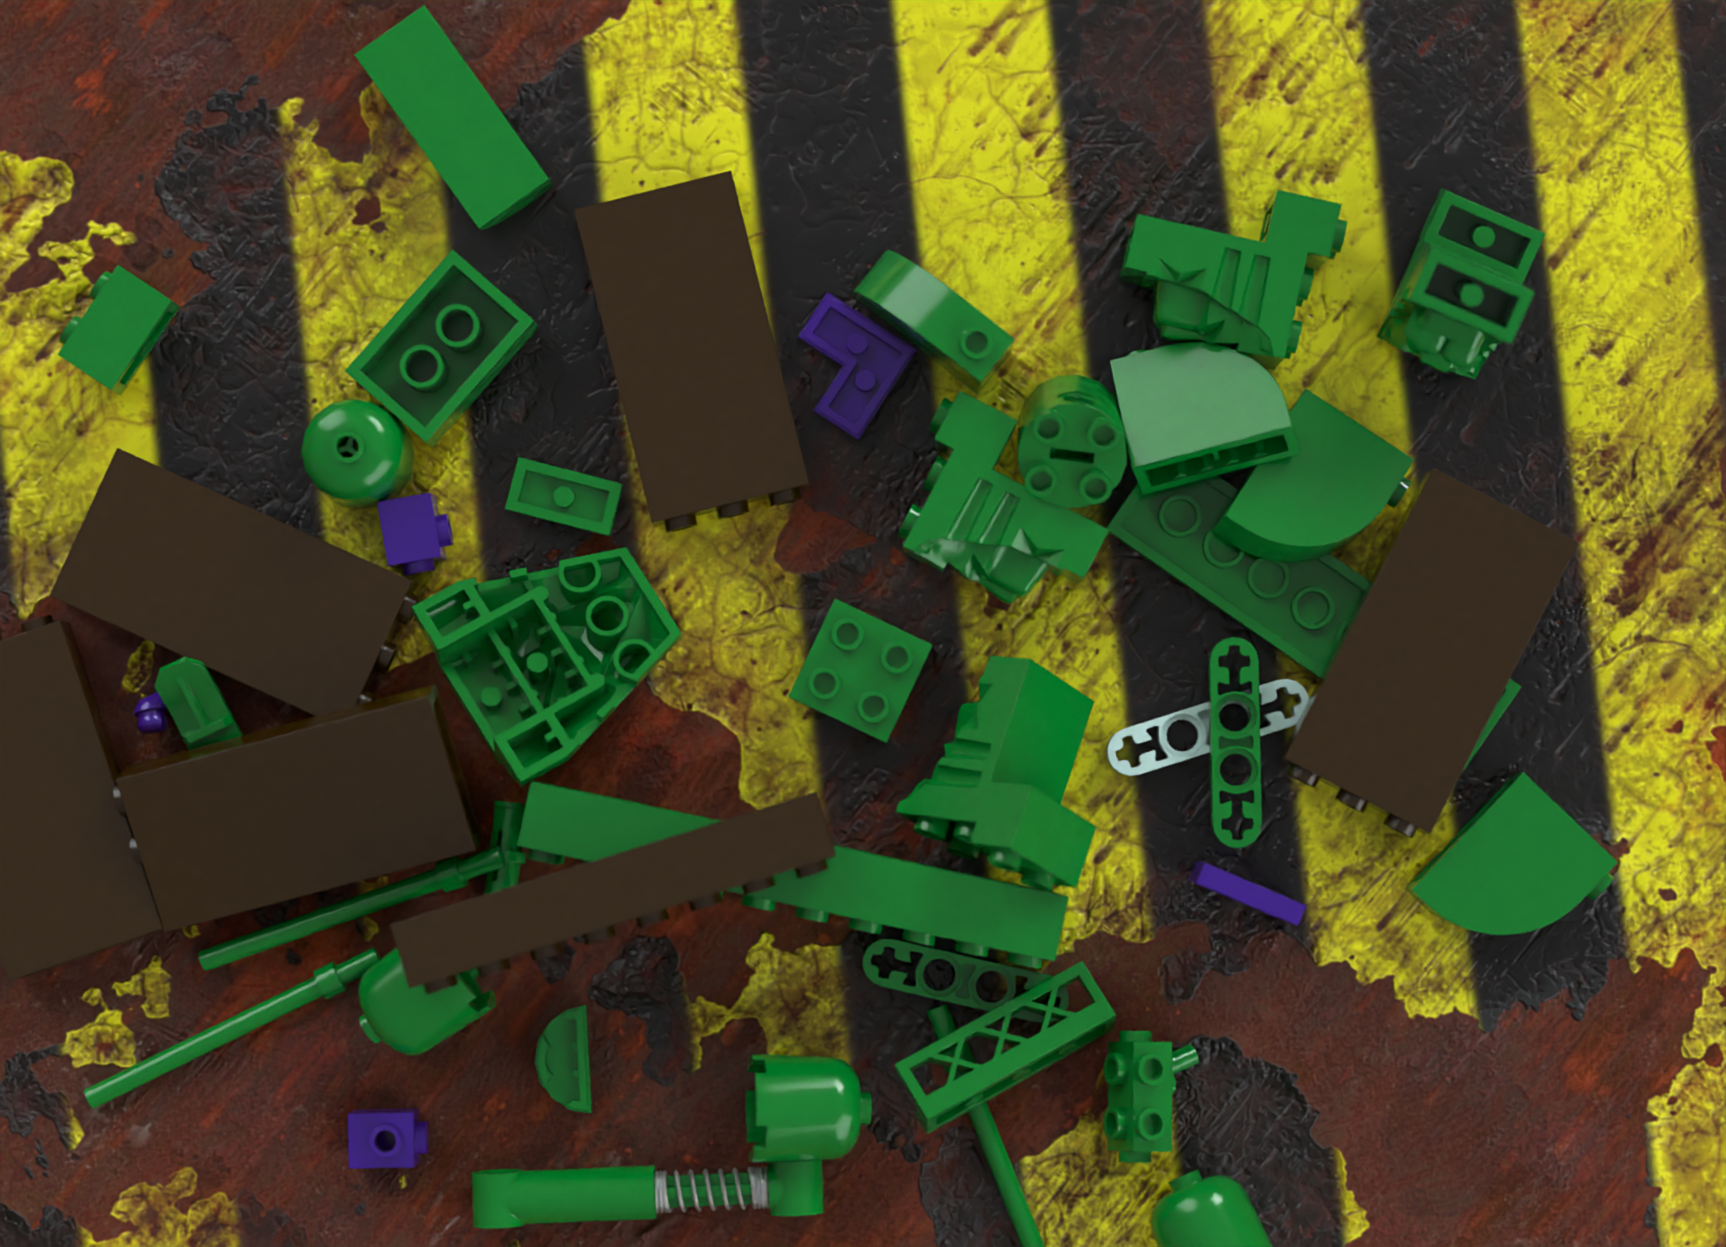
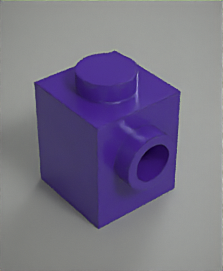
(414, 533)
(386, 1138)

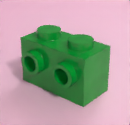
(117, 329)

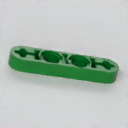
(1242, 742)
(967, 972)

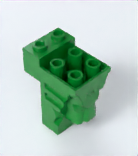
(1231, 286)
(1462, 286)
(987, 522)
(1008, 775)

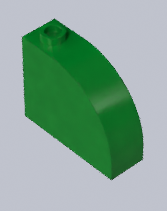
(935, 319)
(1199, 413)
(1319, 497)
(1513, 865)

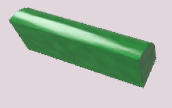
(453, 119)

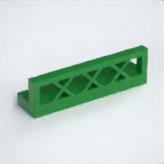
(1014, 1065)

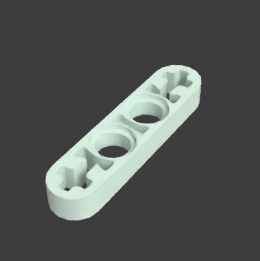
(1199, 717)

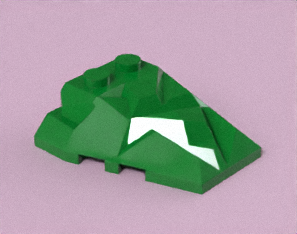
(547, 653)

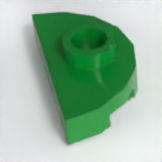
(564, 1060)

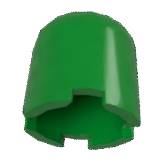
(374, 471)
(408, 1016)
(803, 1108)
(1207, 1215)

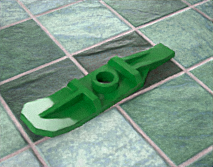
(195, 703)

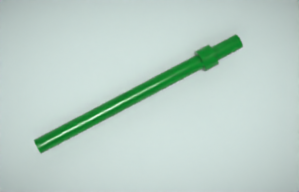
(447, 875)
(327, 982)
(991, 1142)

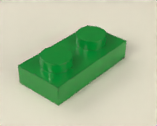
(564, 497)

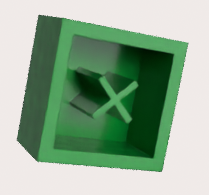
(860, 671)

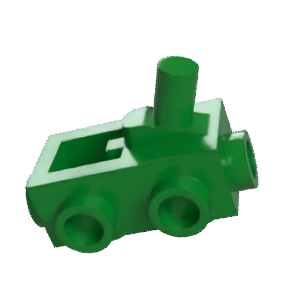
(1141, 1093)

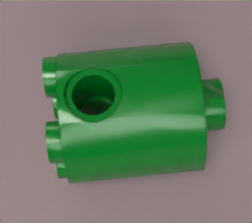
(1071, 442)

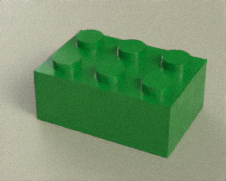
(442, 348)

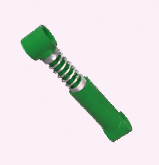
(639, 1193)

